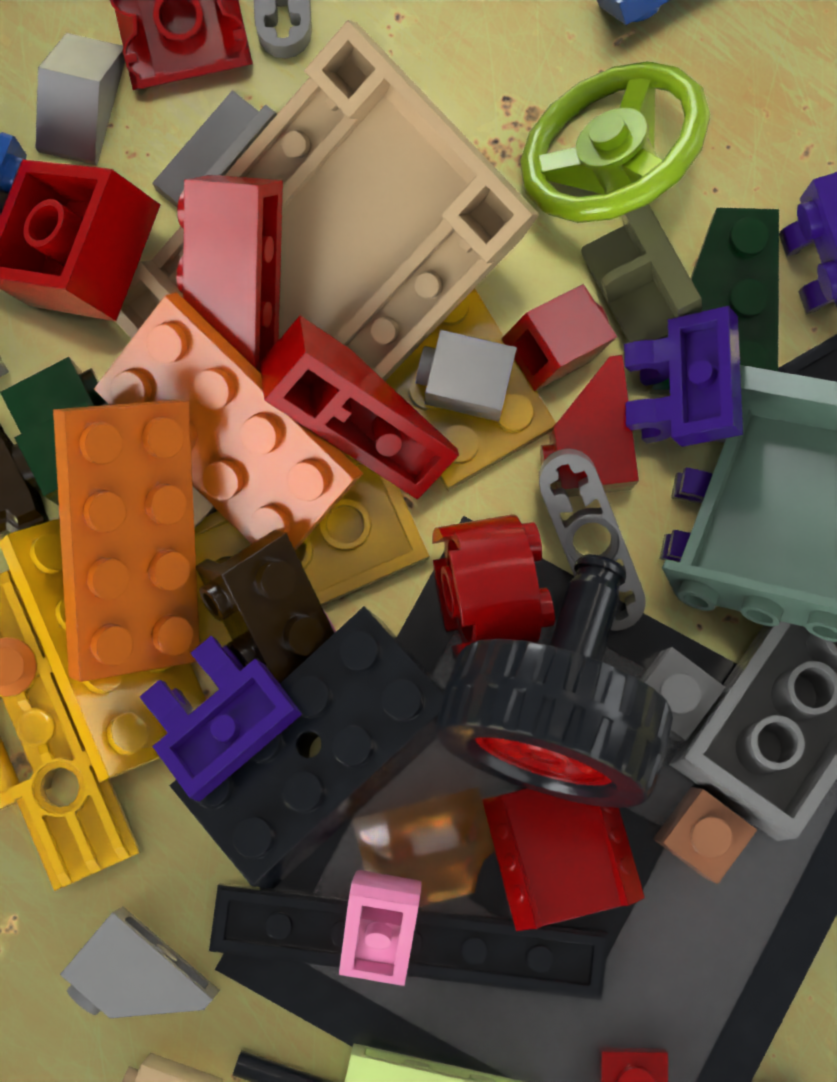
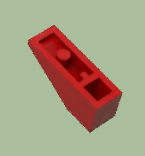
(353, 408)

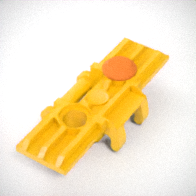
(92, 828)

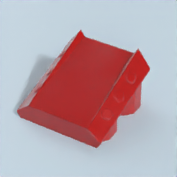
(180, 39)
(560, 857)

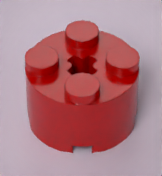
(491, 581)

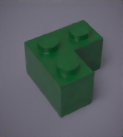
(32, 409)

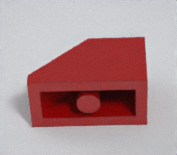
(598, 429)

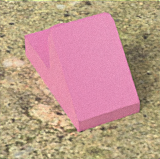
(379, 927)

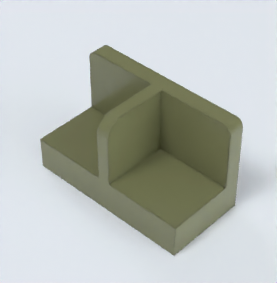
(641, 276)

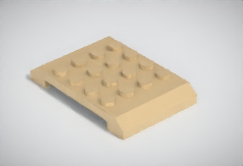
(380, 208)

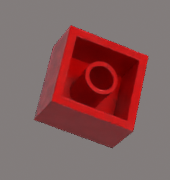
(73, 237)

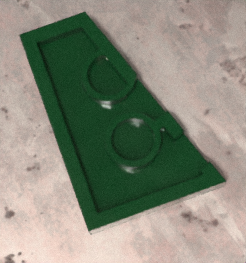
(742, 271)

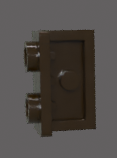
(266, 604)

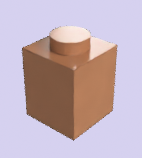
(705, 834)

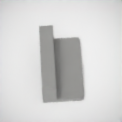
(214, 145)

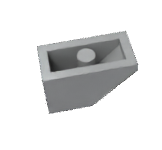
(134, 973)

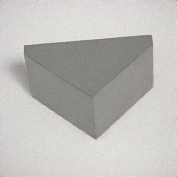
(77, 97)

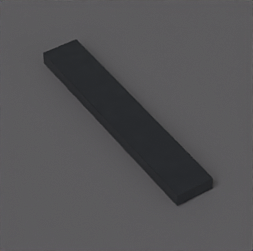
(443, 943)

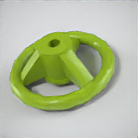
(615, 148)

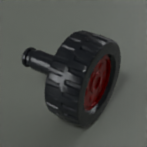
(556, 711)

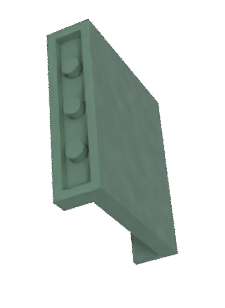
(770, 510)

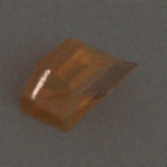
(429, 841)

